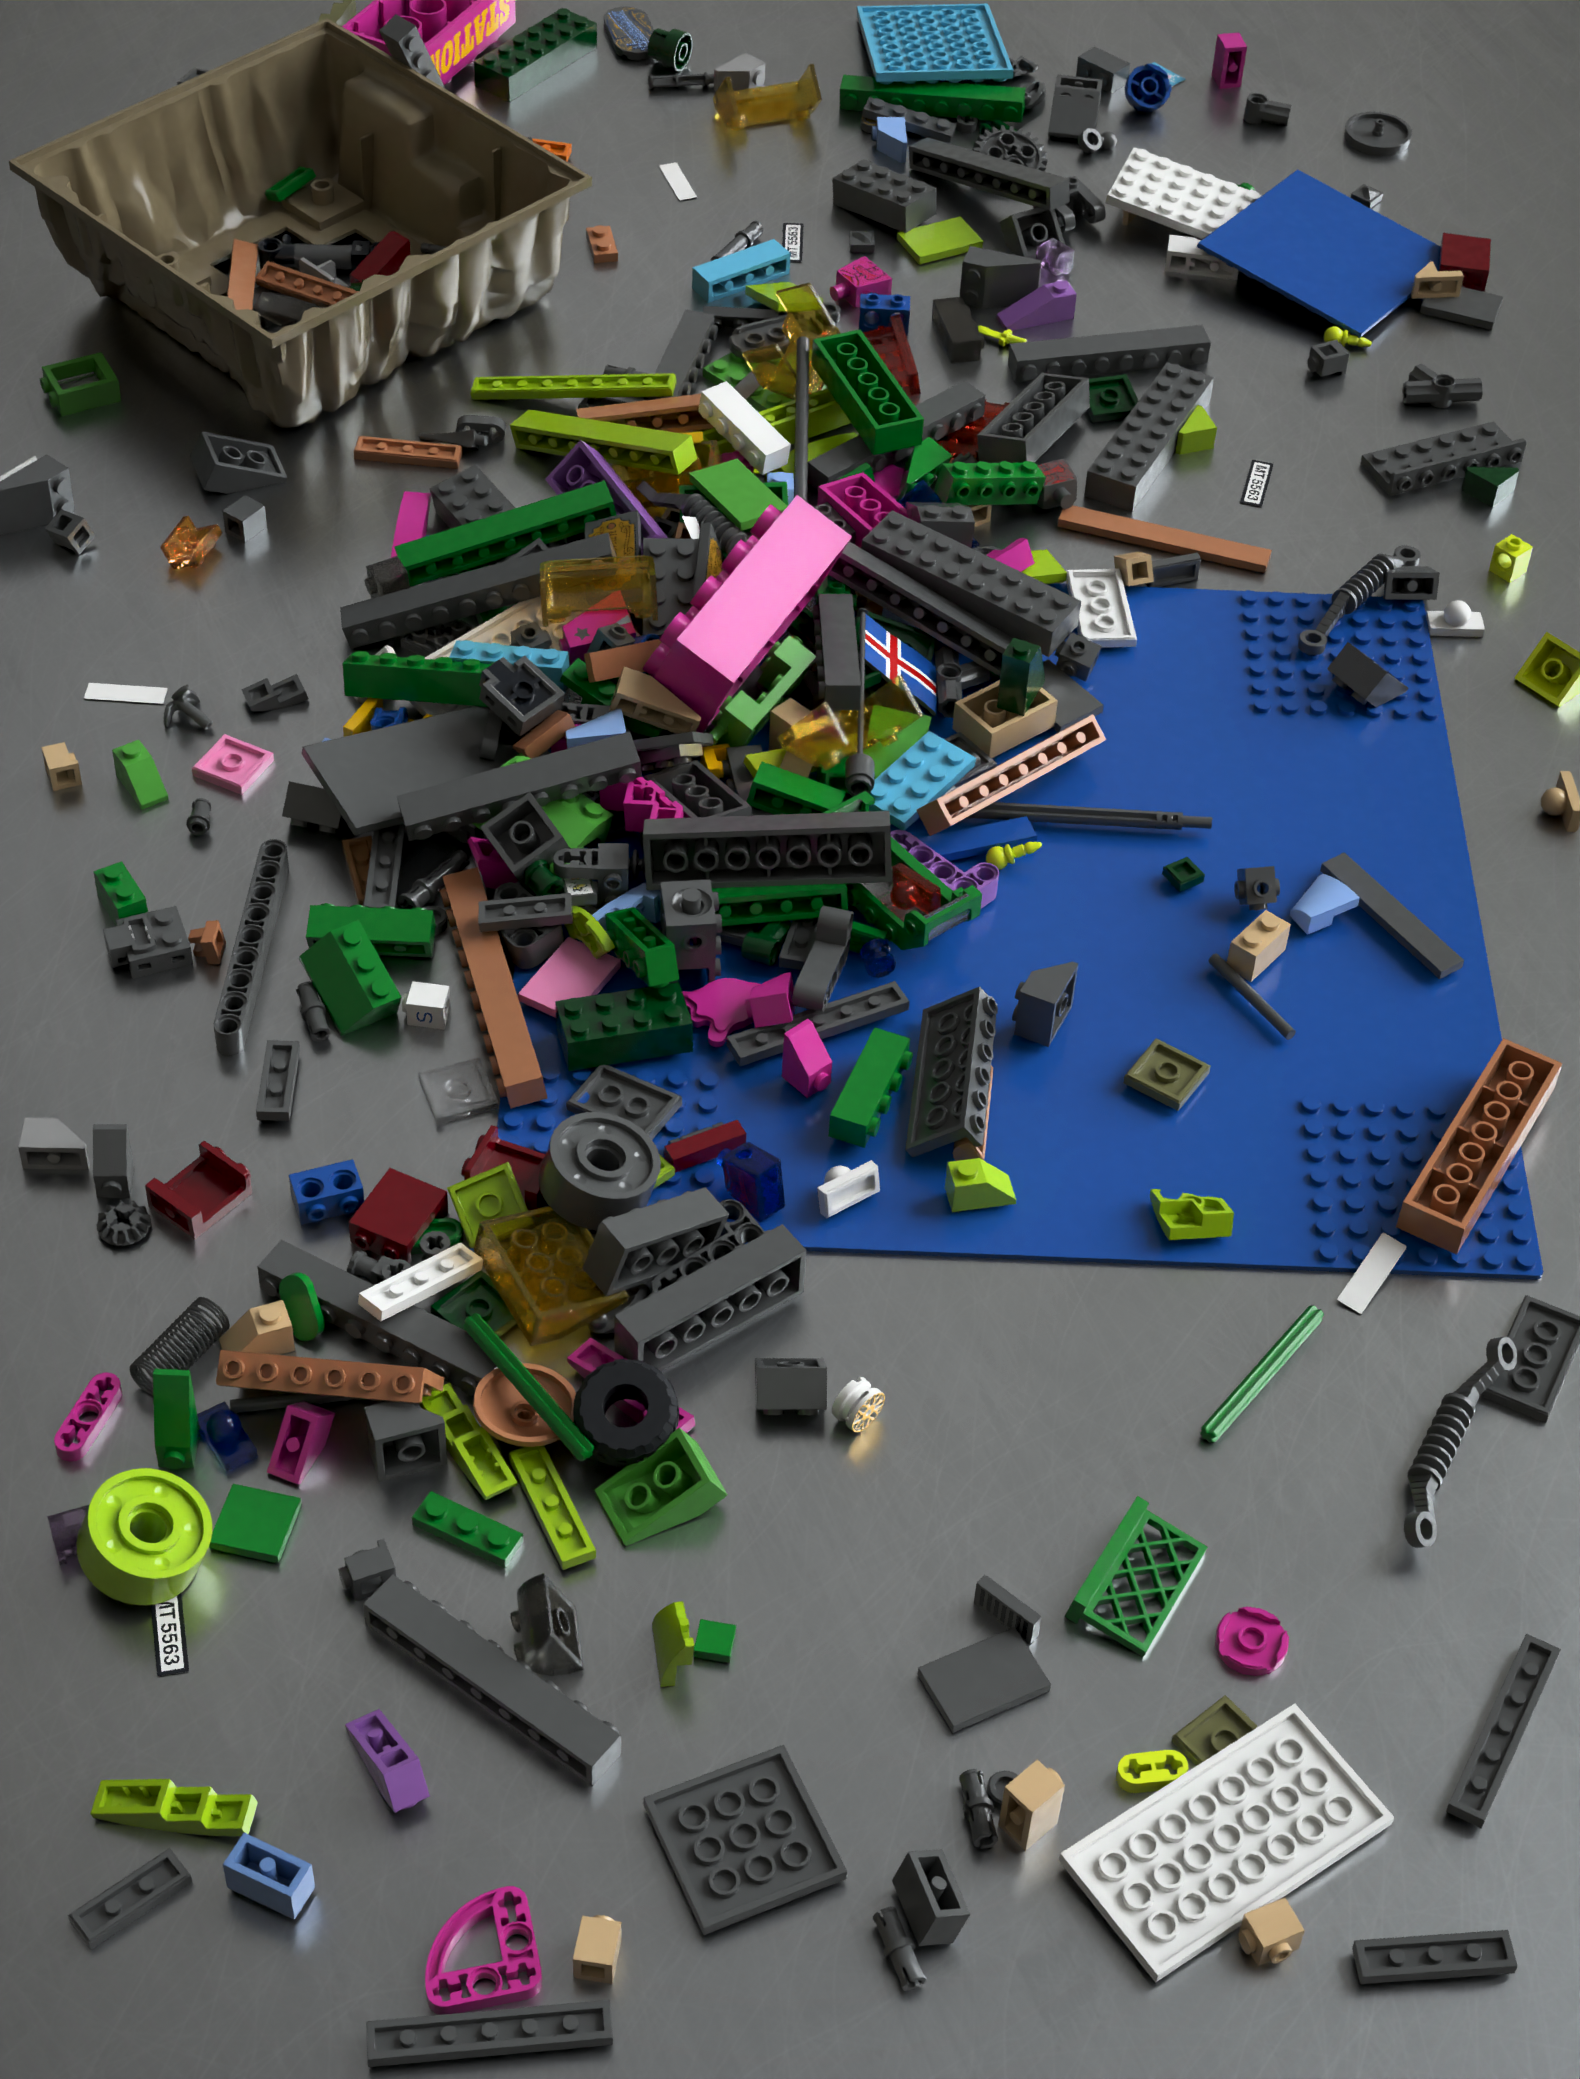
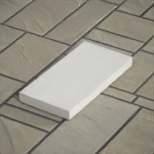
(1104, 607)

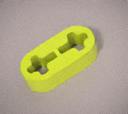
(1151, 1770)

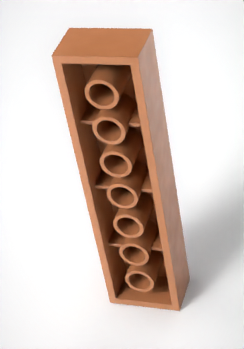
(1479, 1146)

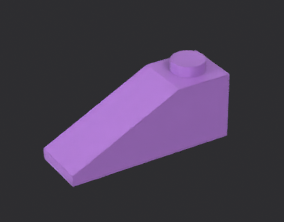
(1043, 306)
(388, 1760)

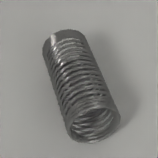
(185, 1343)

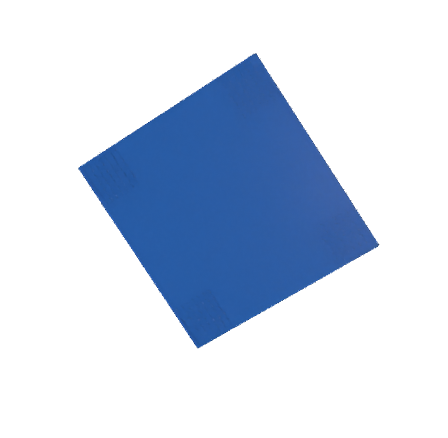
(1294, 1134)

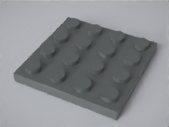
(744, 1839)

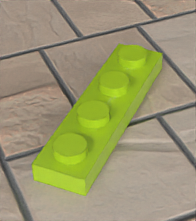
(552, 1506)

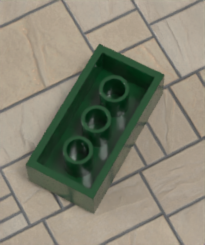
(623, 1026)

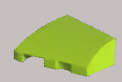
(1192, 1216)
(672, 1642)

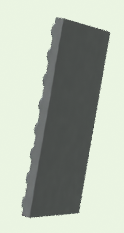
(375, 766)

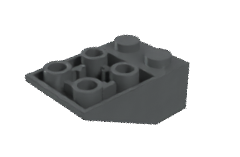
(1074, 106)

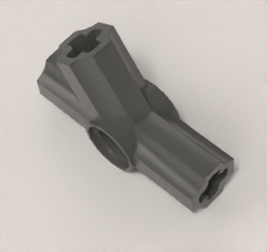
(1439, 390)
(953, 678)

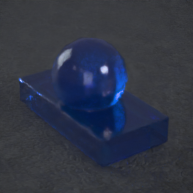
(226, 1436)

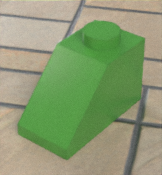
(139, 774)

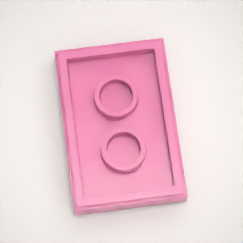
(568, 975)

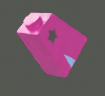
(581, 630)

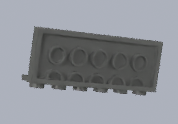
(1442, 457)
(952, 1072)

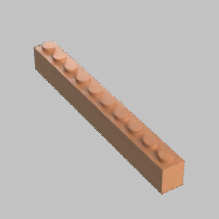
(493, 992)

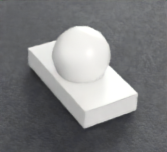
(1455, 621)
(847, 1187)

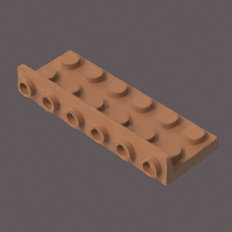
(326, 1377)

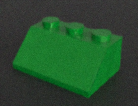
(351, 978)

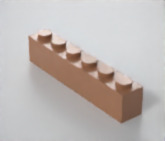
(663, 414)

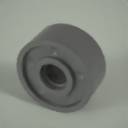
(598, 1168)

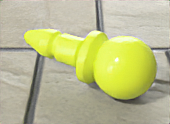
(1342, 337)
(1002, 856)

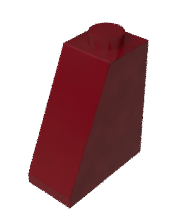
(384, 258)

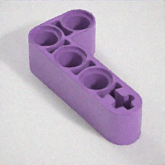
(982, 876)

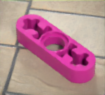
(88, 1431)

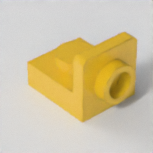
(712, 759)

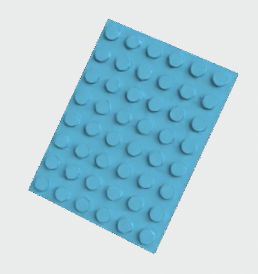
(933, 43)

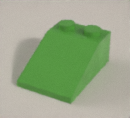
(661, 1490)

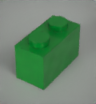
(119, 892)

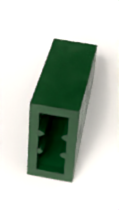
(1020, 676)

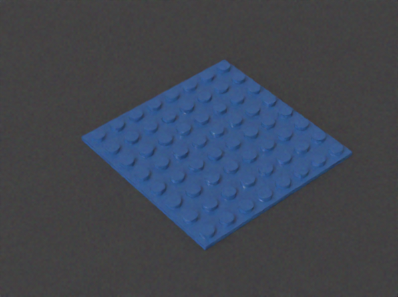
(1324, 252)

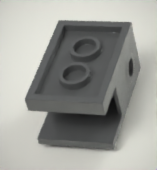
(688, 914)

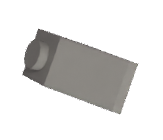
(744, 72)
(51, 1145)

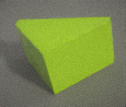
(1197, 433)

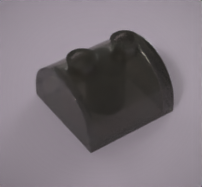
(547, 1629)

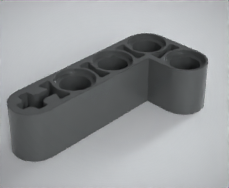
(824, 960)
(734, 1233)

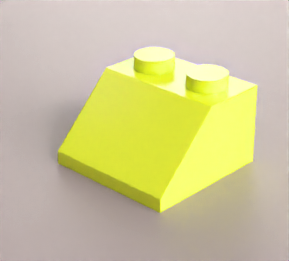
(1552, 670)

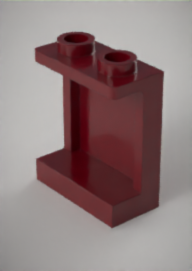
(1466, 255)
(524, 1162)
(201, 1191)
(396, 1215)

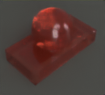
(914, 890)

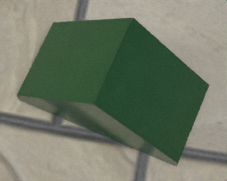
(1490, 483)

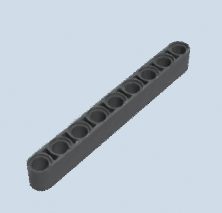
(251, 948)

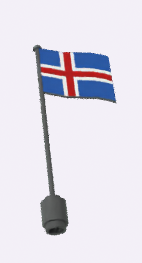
(892, 658)

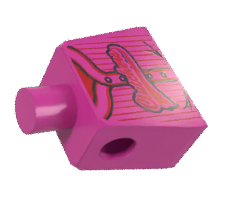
(860, 278)

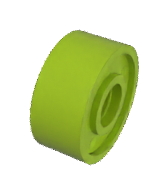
(144, 1536)

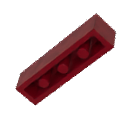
(704, 1145)

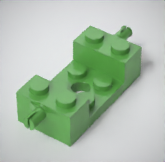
(782, 673)

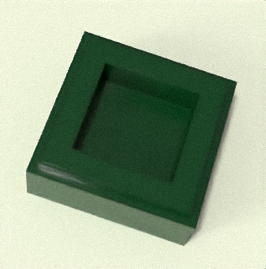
(1183, 874)

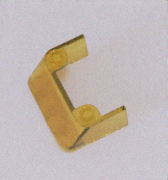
(768, 102)
(804, 318)
(598, 586)
(829, 736)

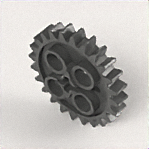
(1013, 147)

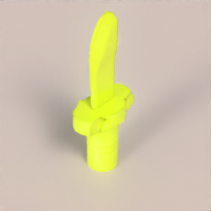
(1004, 338)

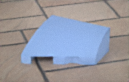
(596, 729)
(1322, 902)

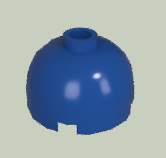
(1147, 88)

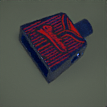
(753, 1179)

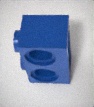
(883, 308)
(326, 1191)

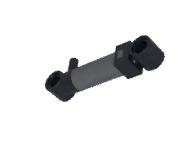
(288, 255)

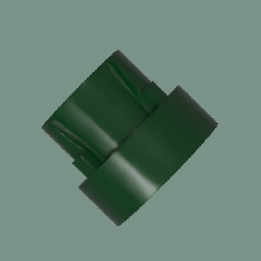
(670, 48)

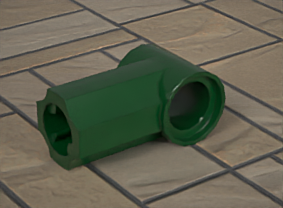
(766, 943)

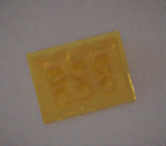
(540, 1273)

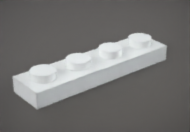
(420, 1281)

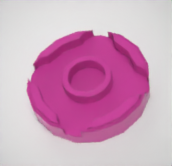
(1251, 1641)

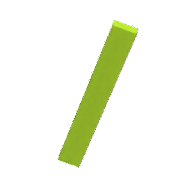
(573, 386)

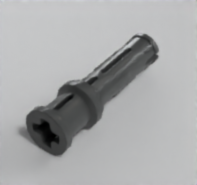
(425, 889)

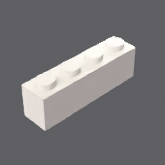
(744, 428)

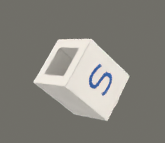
(427, 1005)

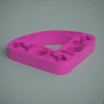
(512, 1961)

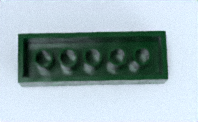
(535, 54)

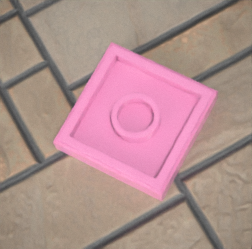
(233, 764)

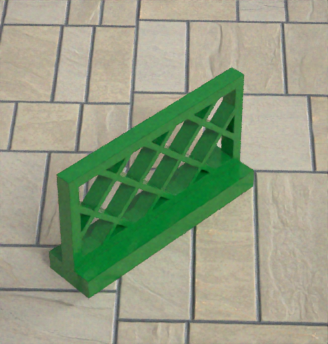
(1107, 1568)

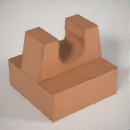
(208, 942)

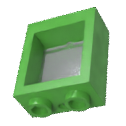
(80, 384)

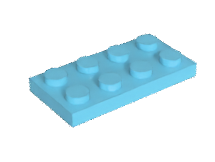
(919, 777)

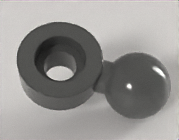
(1091, 140)

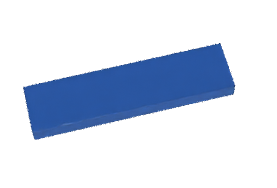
(981, 838)

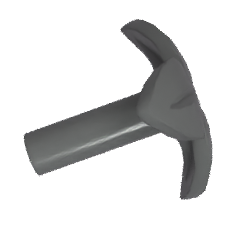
(184, 700)

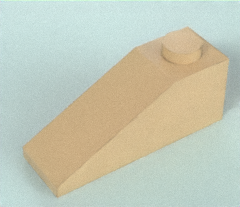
(650, 702)

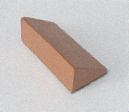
(544, 735)

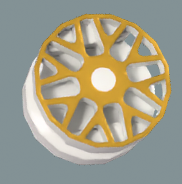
(858, 1404)

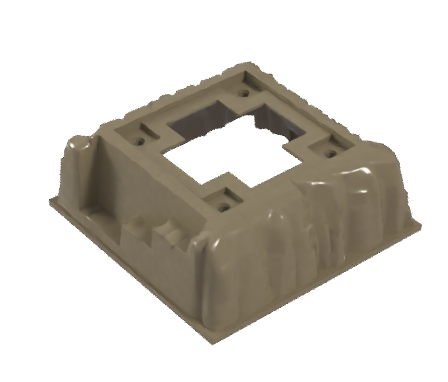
(174, 179)

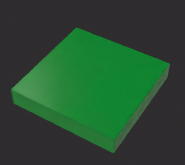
(255, 1523)

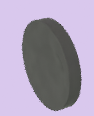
(1377, 133)

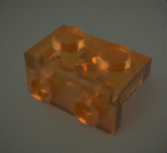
(189, 545)

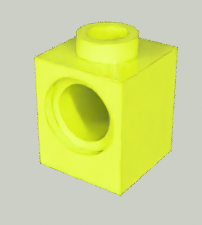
(1510, 558)

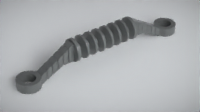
(696, 506)
(1354, 593)
(1445, 1437)

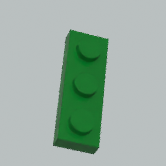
(467, 1529)

